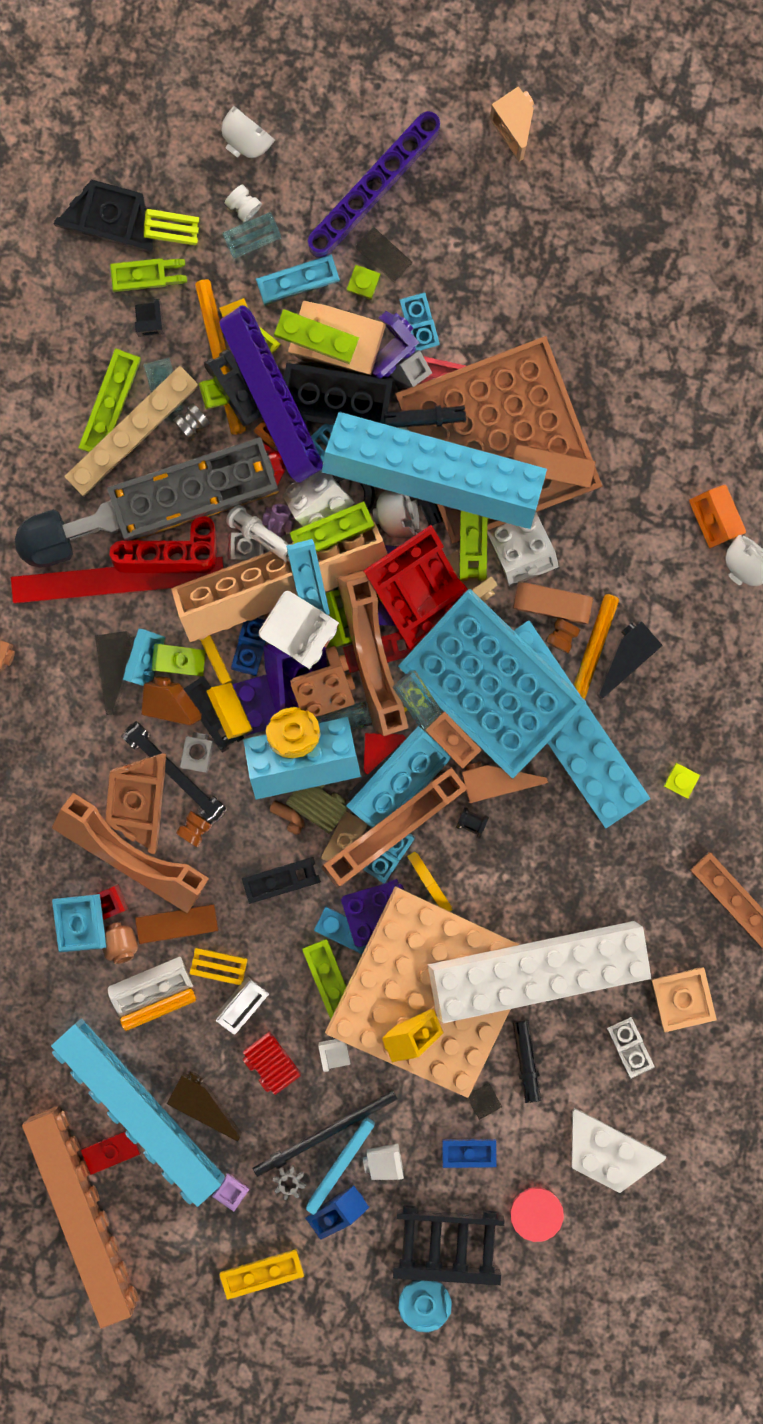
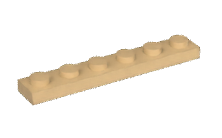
(131, 431)

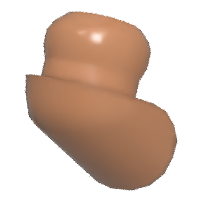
(288, 813)

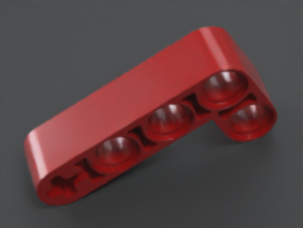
(165, 549)

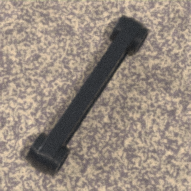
(209, 808)

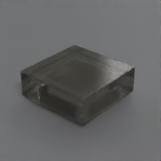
(484, 1101)

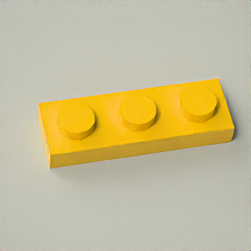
(261, 1274)

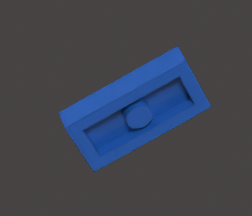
(469, 1153)

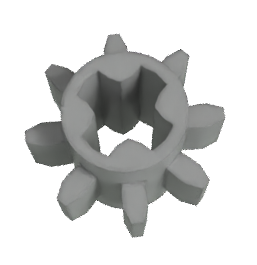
(282, 1185)

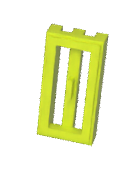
(193, 229)

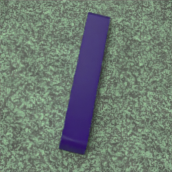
(376, 172)
(271, 394)

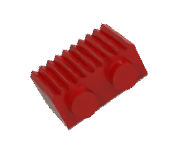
(271, 1063)

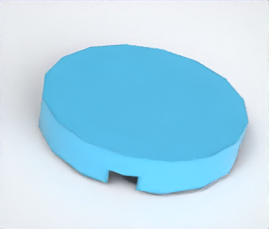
(425, 1305)

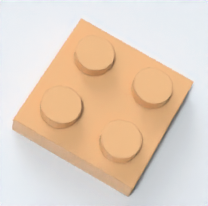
(683, 999)

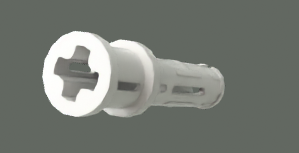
(253, 529)

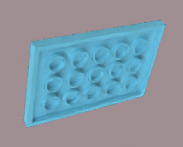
(492, 683)

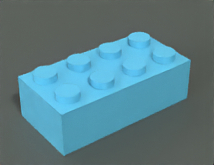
(329, 762)

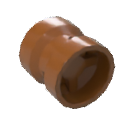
(563, 635)
(195, 827)

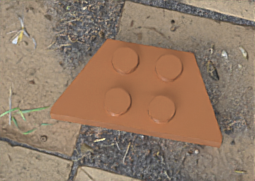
(136, 800)

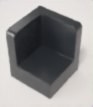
(149, 319)

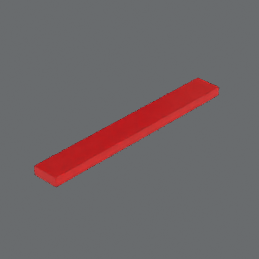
(96, 583)

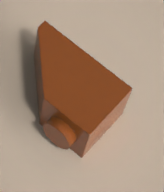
(168, 702)

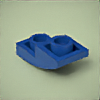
(249, 648)

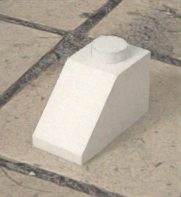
(384, 1163)

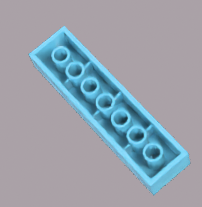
(434, 470)
(590, 753)
(138, 1113)

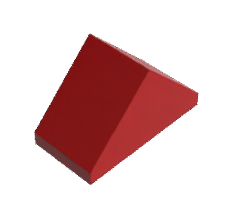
(378, 748)
(112, 902)

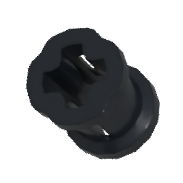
(472, 822)

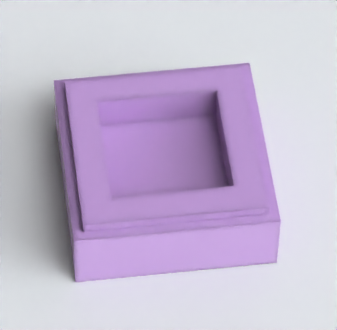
(231, 1192)

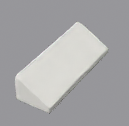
(149, 986)

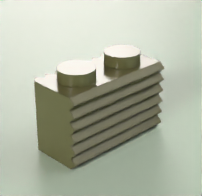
(319, 806)

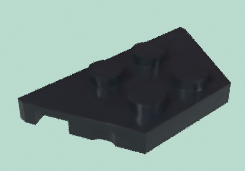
(108, 214)

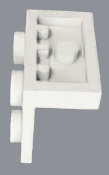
(523, 551)

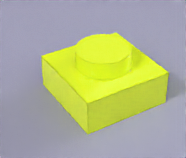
(681, 780)

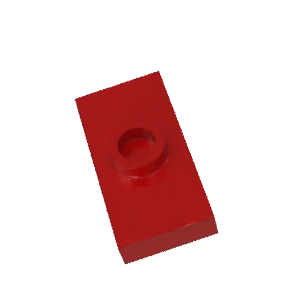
(109, 1152)

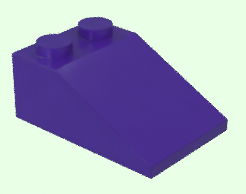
(280, 670)

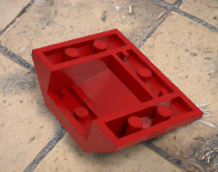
(416, 585)

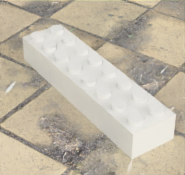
(539, 971)

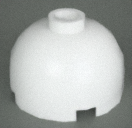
(244, 135)
(396, 514)
(745, 561)

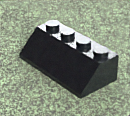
(325, 391)

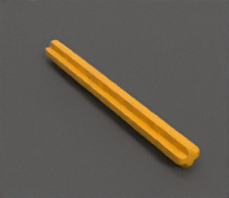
(216, 341)

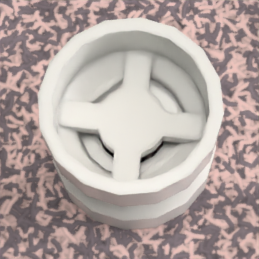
(244, 204)

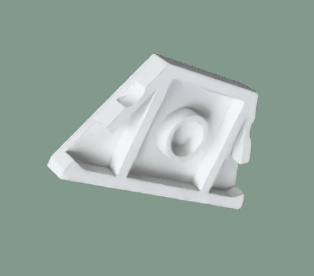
(609, 1154)

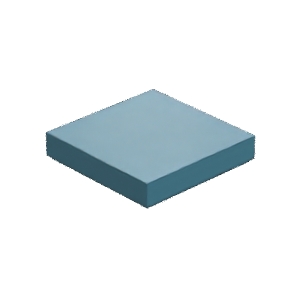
(79, 923)

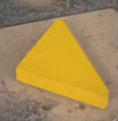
(429, 881)

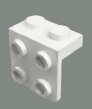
(316, 498)
(298, 629)

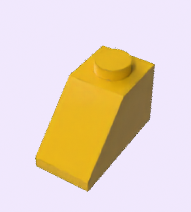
(412, 1036)

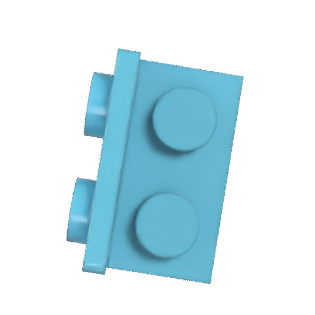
(140, 662)

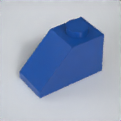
(338, 1213)

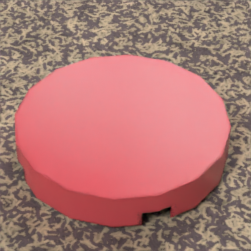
(536, 1214)

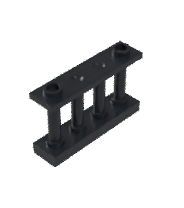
(433, 1269)

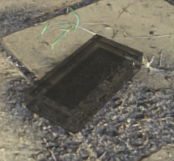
(384, 254)

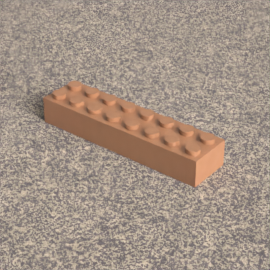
(80, 1216)

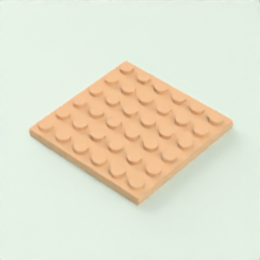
(396, 986)

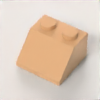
(513, 119)

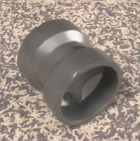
(193, 419)

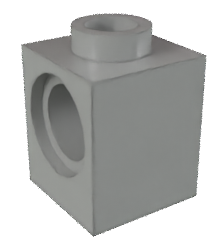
(188, 761)

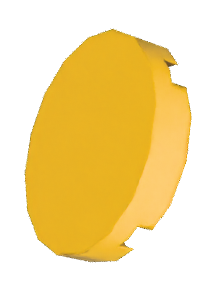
(293, 732)

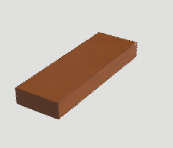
(176, 924)

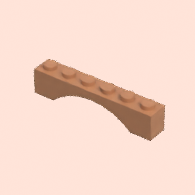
(362, 618)
(86, 827)
(394, 828)

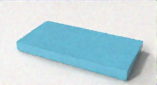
(399, 778)

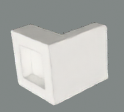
(333, 1054)

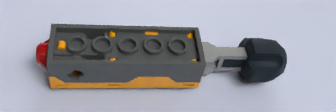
(160, 501)

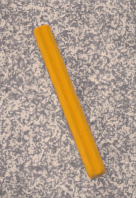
(595, 644)

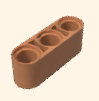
(553, 603)

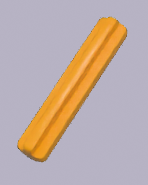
(158, 1009)

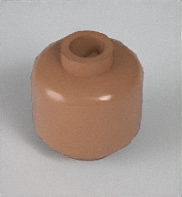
(119, 943)

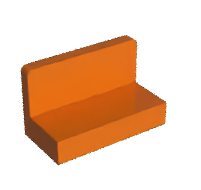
(717, 516)

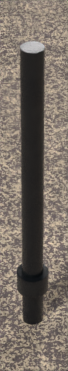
(278, 1158)

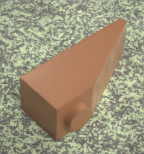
(492, 781)

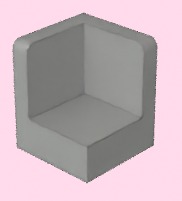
(411, 371)

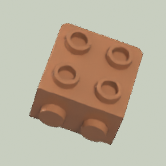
(325, 688)

